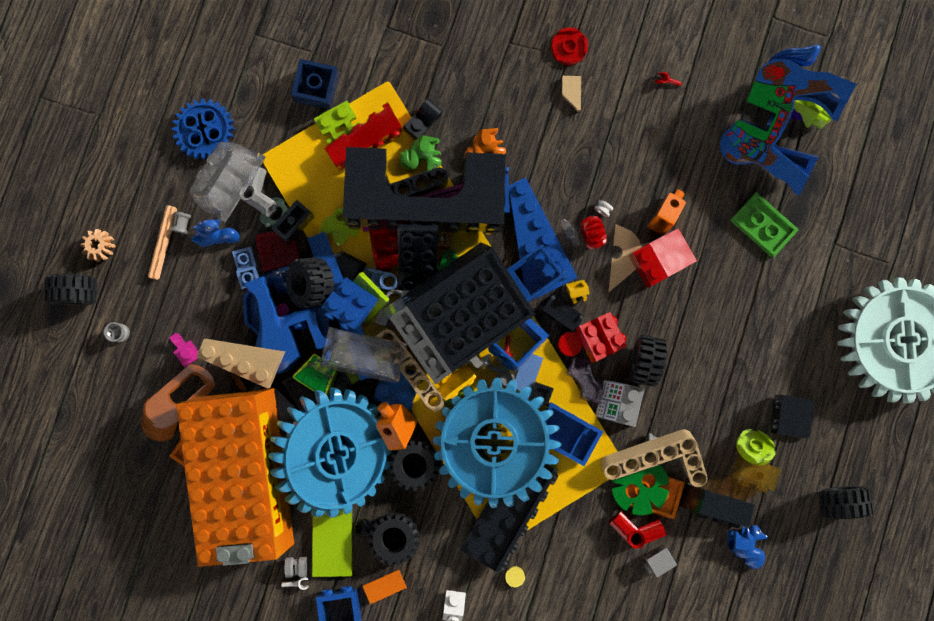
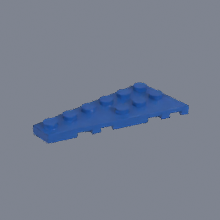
(531, 231)

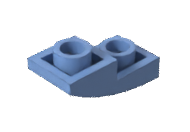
(245, 265)

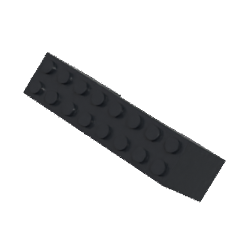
(373, 205)

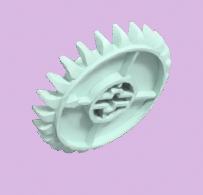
(893, 339)

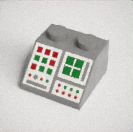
(620, 403)

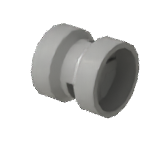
(113, 334)
(295, 567)

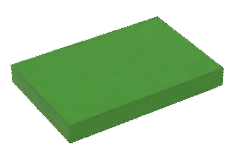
(764, 225)

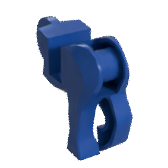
(277, 331)

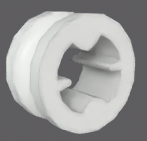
(603, 208)

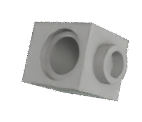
(659, 561)

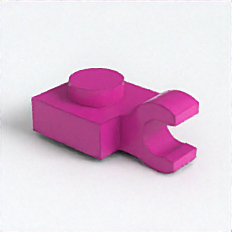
(186, 351)

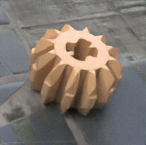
(103, 247)

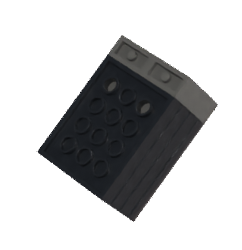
(460, 311)

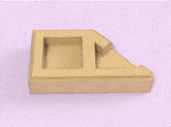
(572, 91)

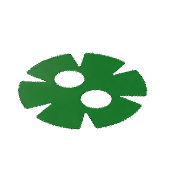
(642, 501)

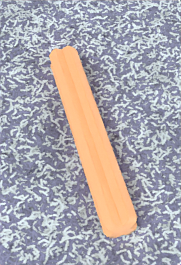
(162, 243)

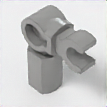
(505, 375)

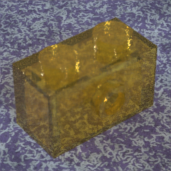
(763, 476)

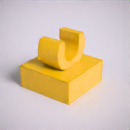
(577, 289)

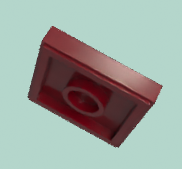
(275, 252)

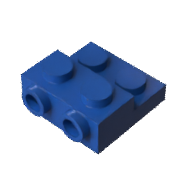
(349, 305)

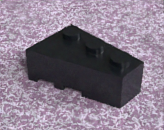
(716, 505)

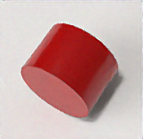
(569, 344)

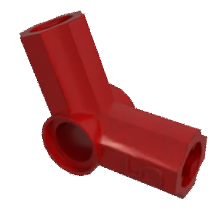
(647, 532)

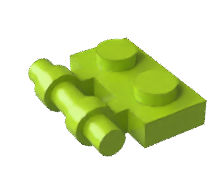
(335, 119)

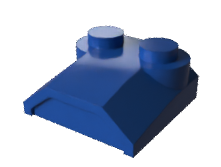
(396, 393)

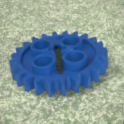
(187, 135)

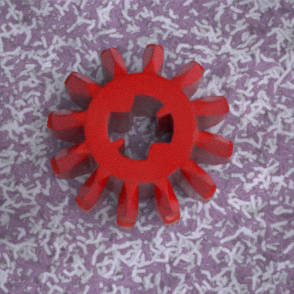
(593, 232)

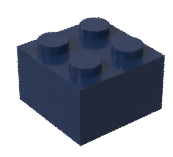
(315, 84)

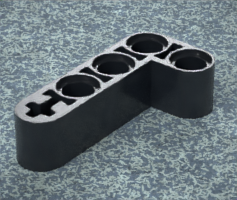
(412, 181)

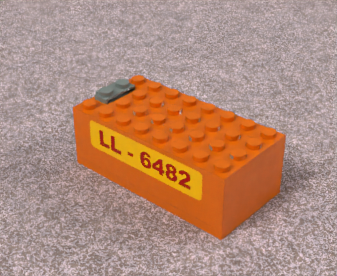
(228, 478)

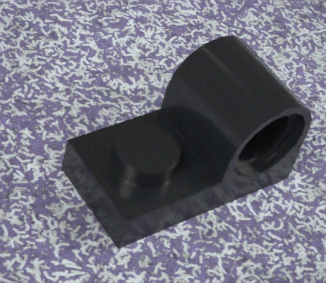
(423, 119)

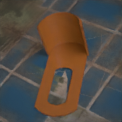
(160, 411)

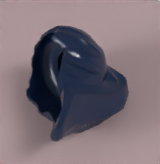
(277, 280)

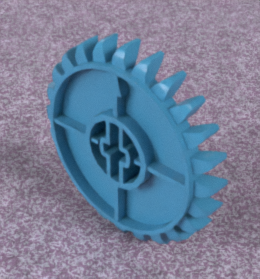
(330, 453)
(465, 454)

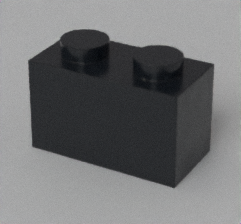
(292, 222)

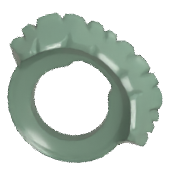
(267, 221)

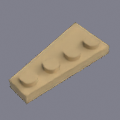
(243, 360)

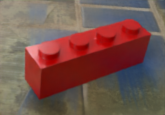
(372, 134)

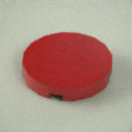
(569, 46)

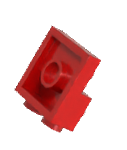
(384, 248)
(601, 337)

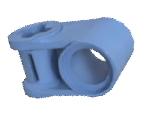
(379, 277)

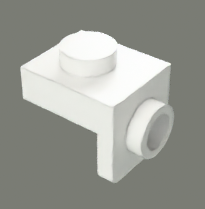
(454, 606)

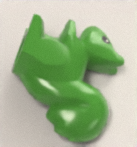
(423, 150)

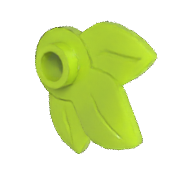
(337, 228)

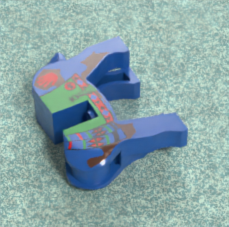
(777, 89)

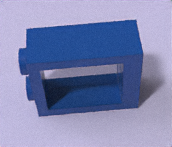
(548, 255)
(534, 332)
(345, 592)

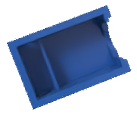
(575, 434)

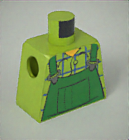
(316, 377)

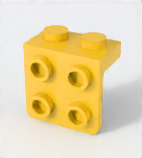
(454, 382)

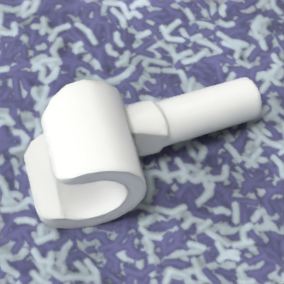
(296, 583)

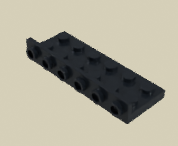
(499, 528)

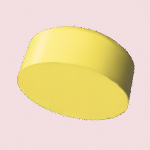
(515, 576)

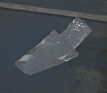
(571, 232)

